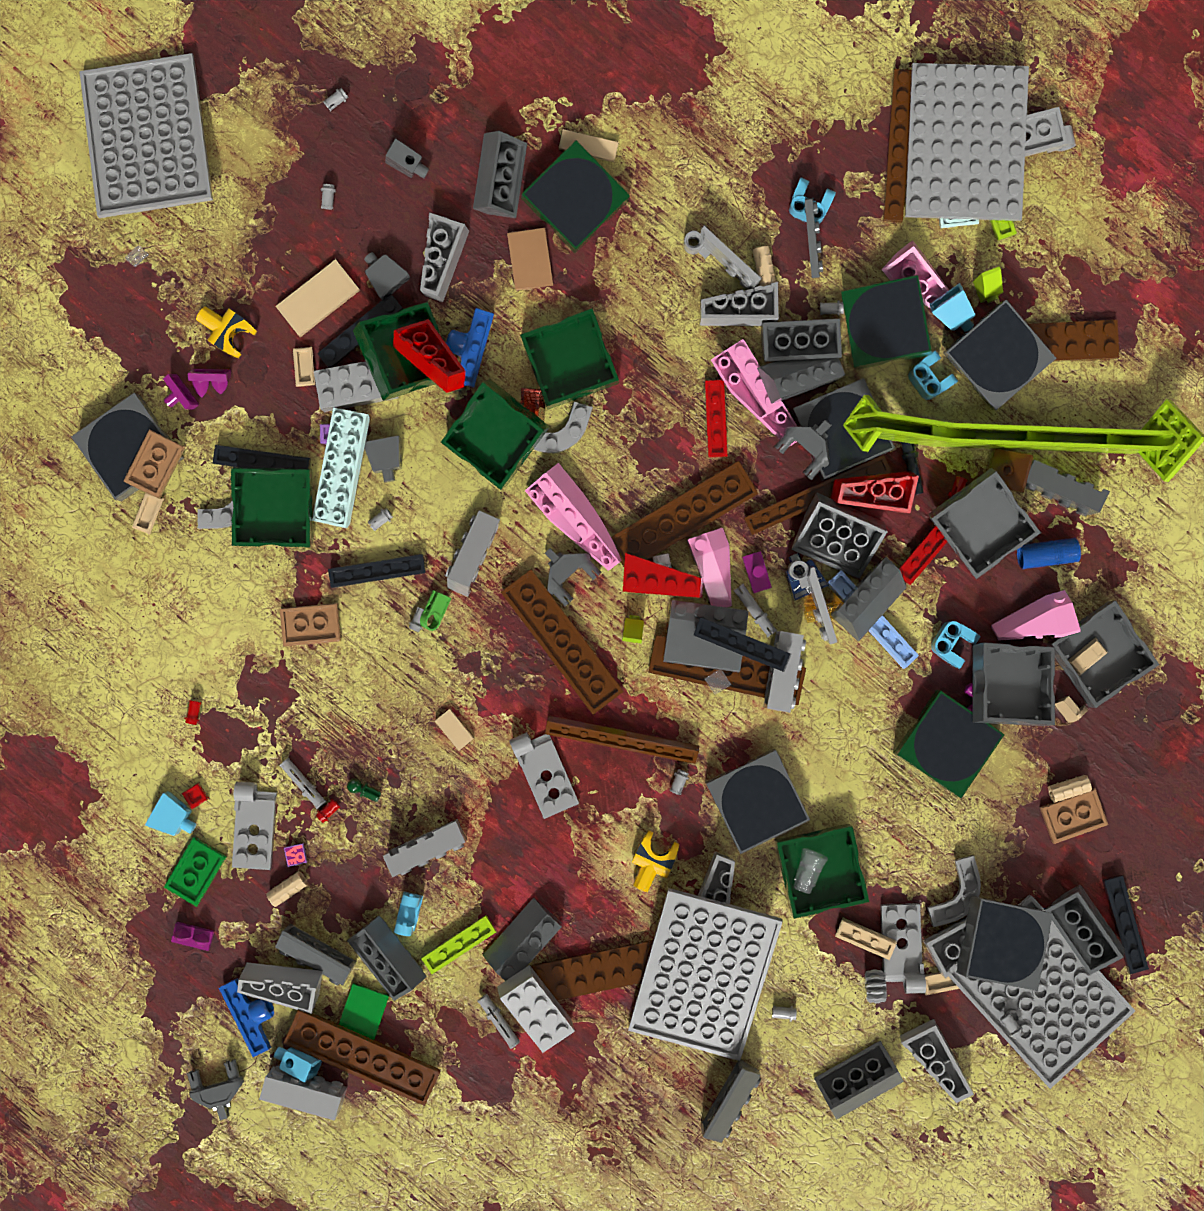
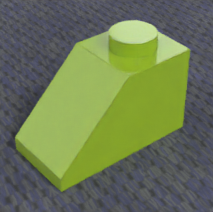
(989, 285)
(633, 629)

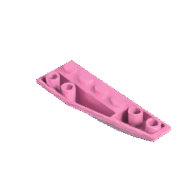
(740, 374)
(573, 514)

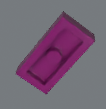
(201, 378)
(192, 936)

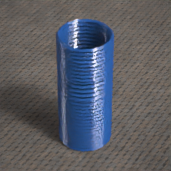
(1048, 553)

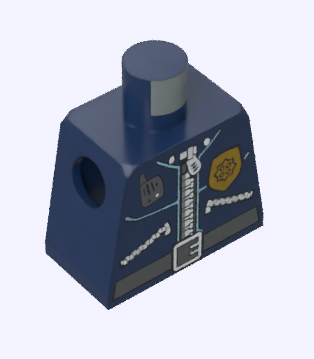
(794, 585)

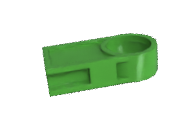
(435, 606)

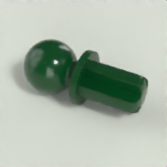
(355, 786)

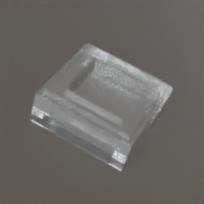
(136, 256)
(717, 681)

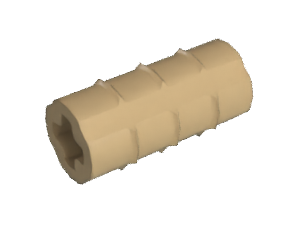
(764, 265)
(1069, 788)
(287, 889)

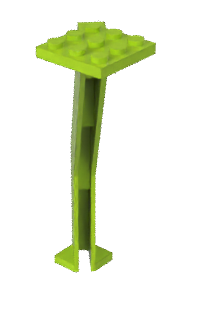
(1163, 441)

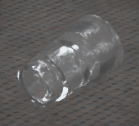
(809, 870)

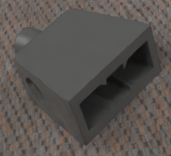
(400, 154)
(385, 274)
(385, 456)

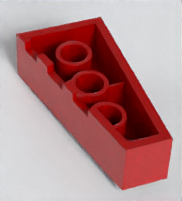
(430, 354)
(879, 491)
(654, 578)

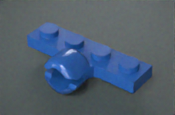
(471, 345)
(248, 1017)

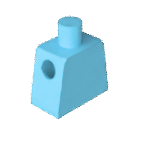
(954, 309)
(170, 816)
(297, 1063)

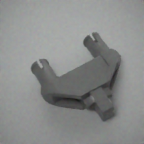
(813, 440)
(563, 567)
(216, 1095)

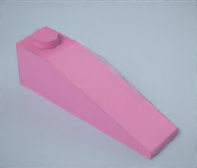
(912, 262)
(712, 561)
(1047, 616)

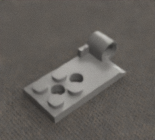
(1048, 133)
(712, 245)
(809, 579)
(537, 757)
(257, 809)
(905, 962)

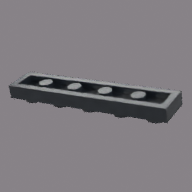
(347, 342)
(256, 459)
(377, 571)
(742, 644)
(1125, 924)

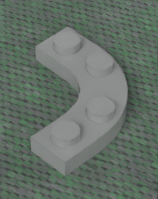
(570, 434)
(215, 518)
(958, 906)

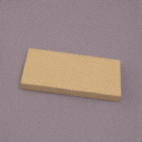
(317, 298)

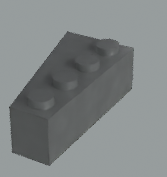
(1065, 489)

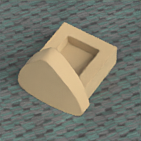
(1070, 709)

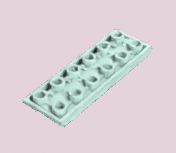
(341, 467)

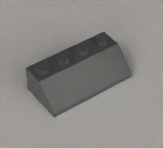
(500, 174)
(801, 340)
(795, 377)
(870, 599)
(1085, 930)
(522, 940)
(315, 954)
(387, 958)
(858, 1080)
(730, 1101)

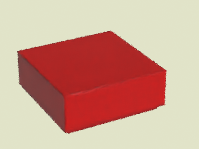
(195, 796)

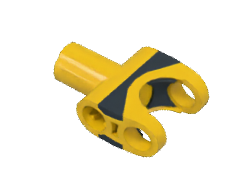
(224, 328)
(652, 862)

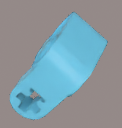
(799, 198)
(929, 378)
(950, 640)
(408, 914)

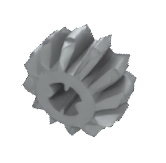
(875, 986)

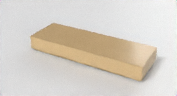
(595, 146)
(866, 938)

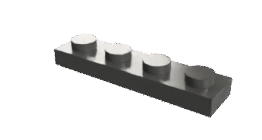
(814, 246)

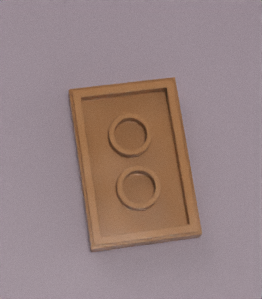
(530, 259)
(154, 464)
(310, 624)
(1073, 816)

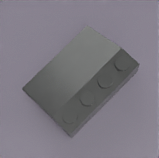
(839, 535)
(687, 649)

